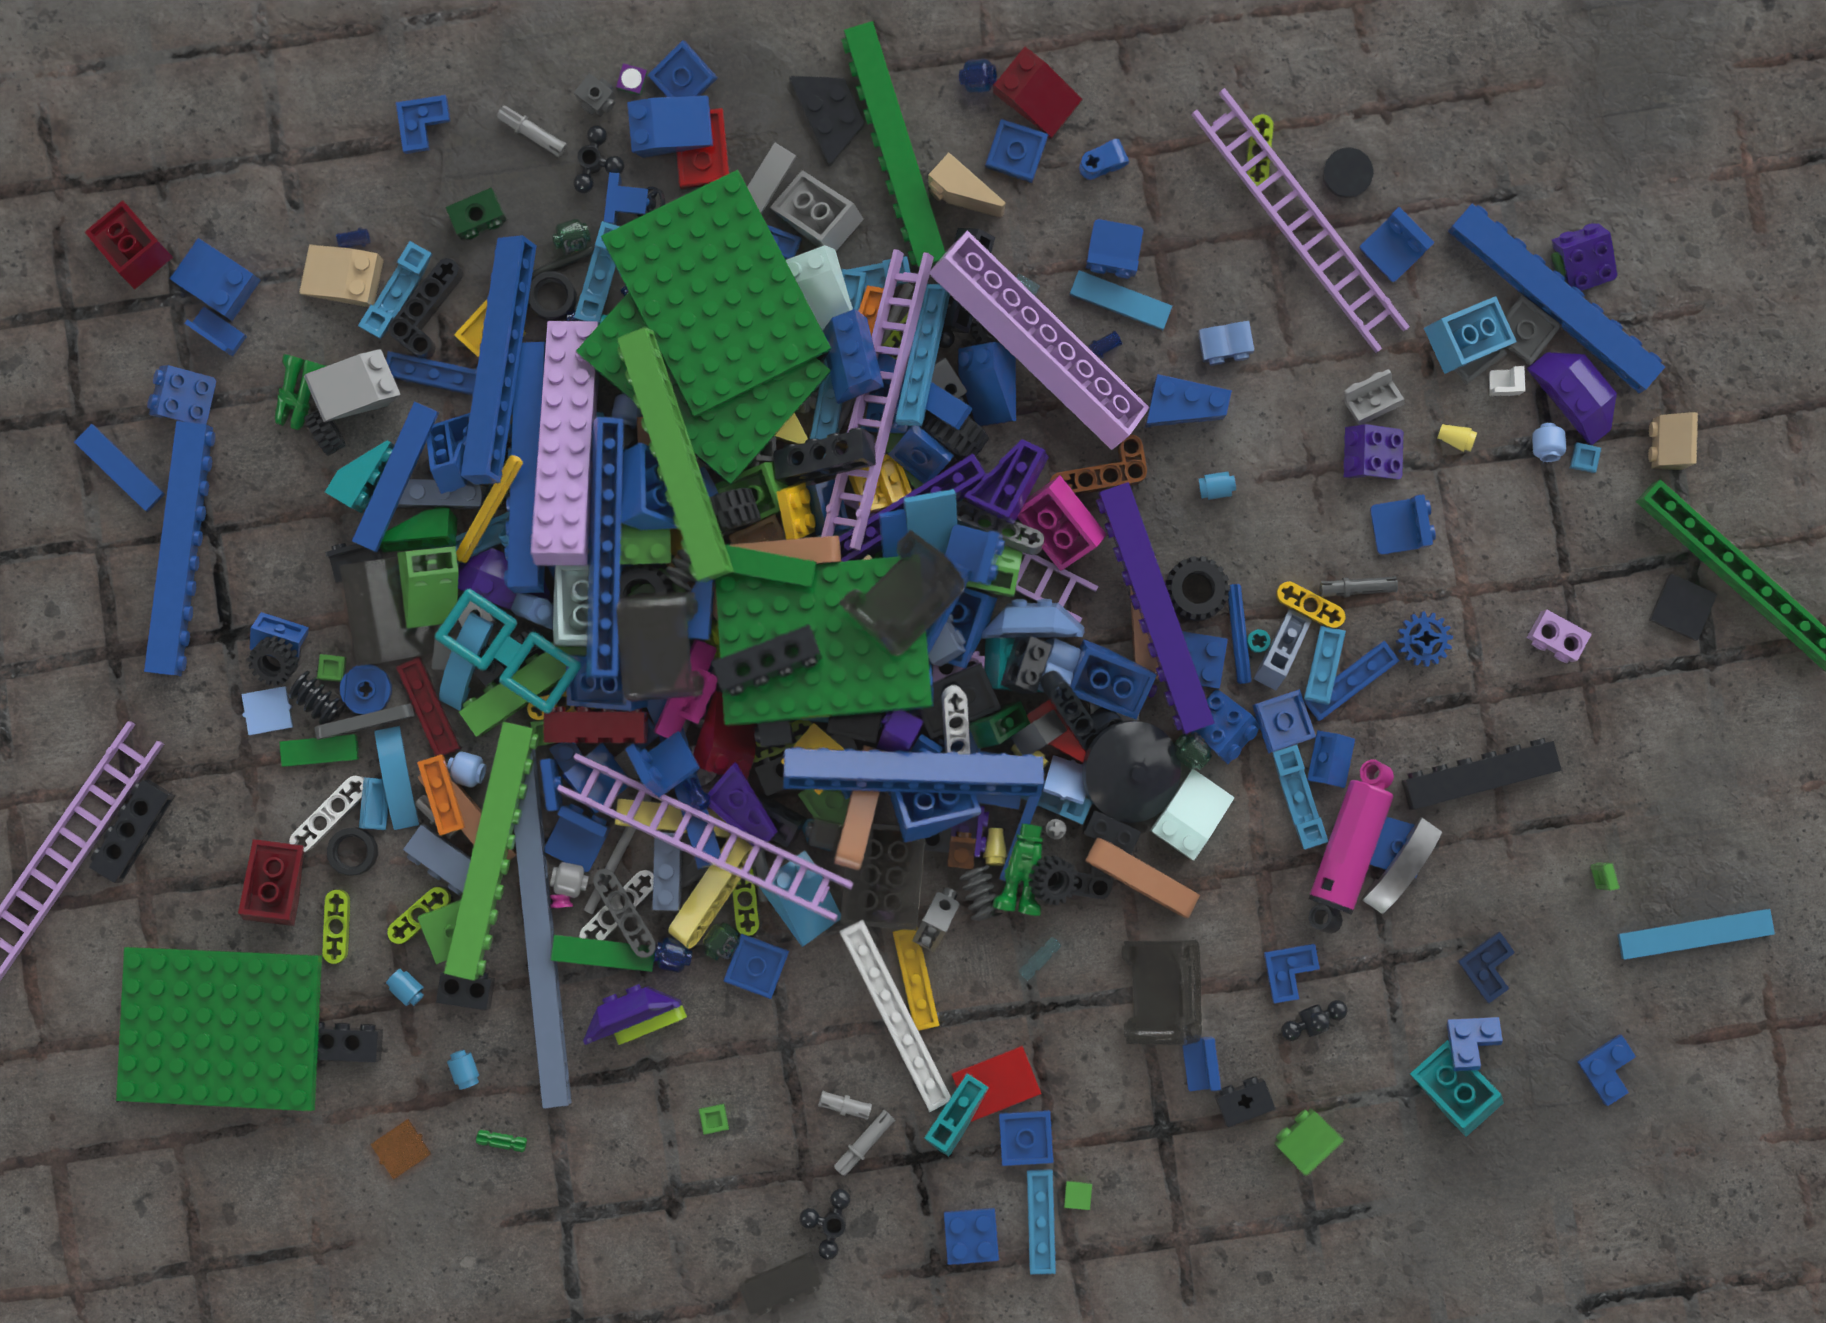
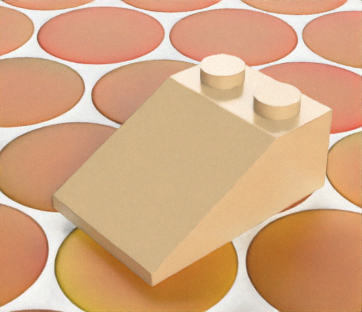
(960, 187)
(342, 275)

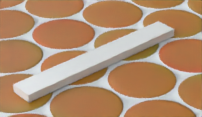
(895, 1015)

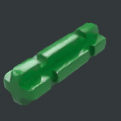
(501, 1140)

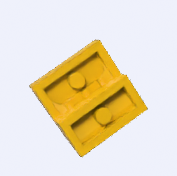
(890, 486)

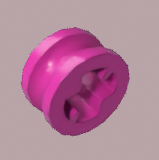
(560, 901)

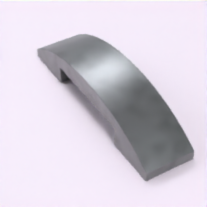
(1403, 867)

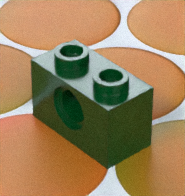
(462, 212)
(999, 725)

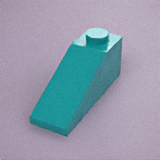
(956, 1115)

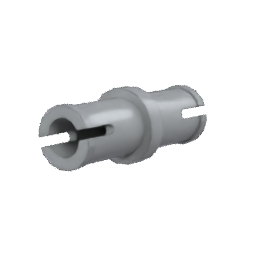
(844, 1105)

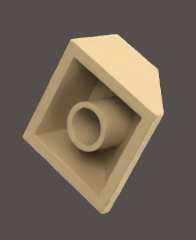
(1673, 441)

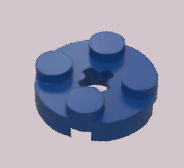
(356, 678)

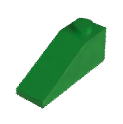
(423, 531)

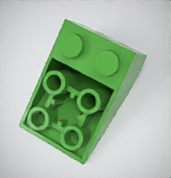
(1008, 568)
(428, 585)

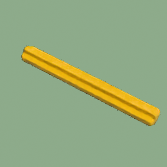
(488, 509)

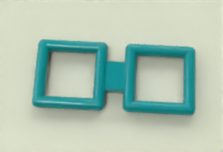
(508, 651)

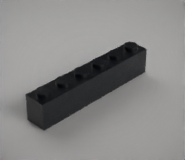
(1481, 775)

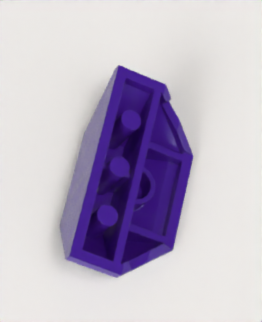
(1577, 392)
(486, 577)
(628, 1010)

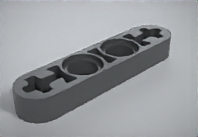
(998, 525)
(364, 721)
(627, 911)

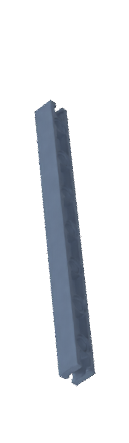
(539, 938)

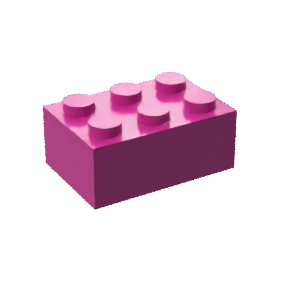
(1063, 521)

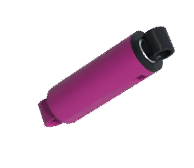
(1351, 846)

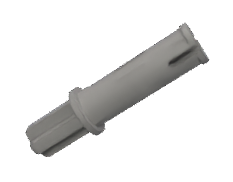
(532, 131)
(864, 1143)

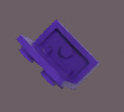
(1587, 256)
(1373, 452)

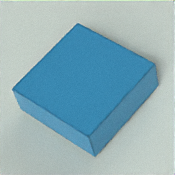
(1585, 457)

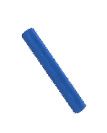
(1239, 634)

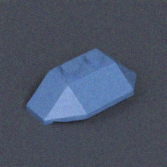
(1033, 620)

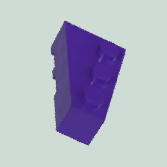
(1010, 482)
(899, 731)

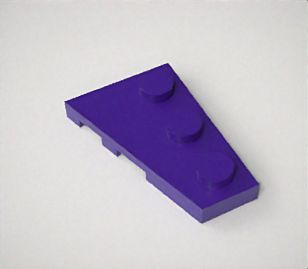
(739, 806)

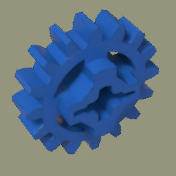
(1424, 629)

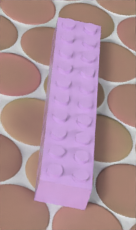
(1039, 340)
(565, 448)

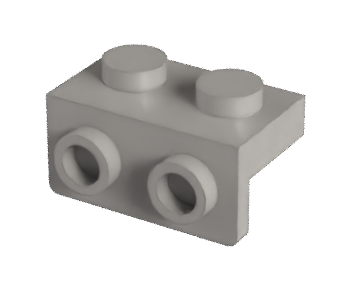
(1373, 397)

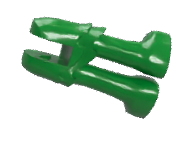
(287, 398)

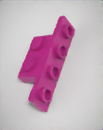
(690, 708)

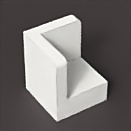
(1507, 381)

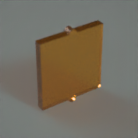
(400, 1149)

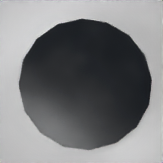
(1348, 172)

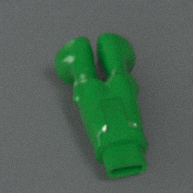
(1023, 857)

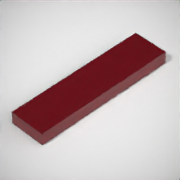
(428, 707)

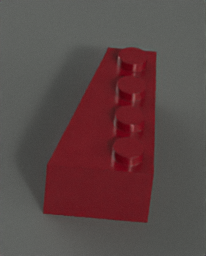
(595, 726)

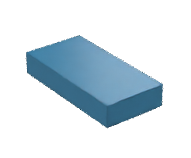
(373, 805)

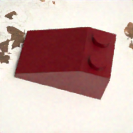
(1037, 92)
(128, 245)
(724, 745)
(272, 883)

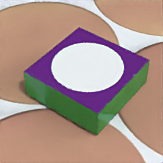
(631, 79)

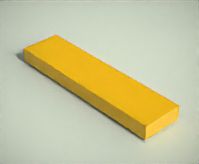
(916, 980)

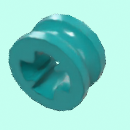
(1259, 633)

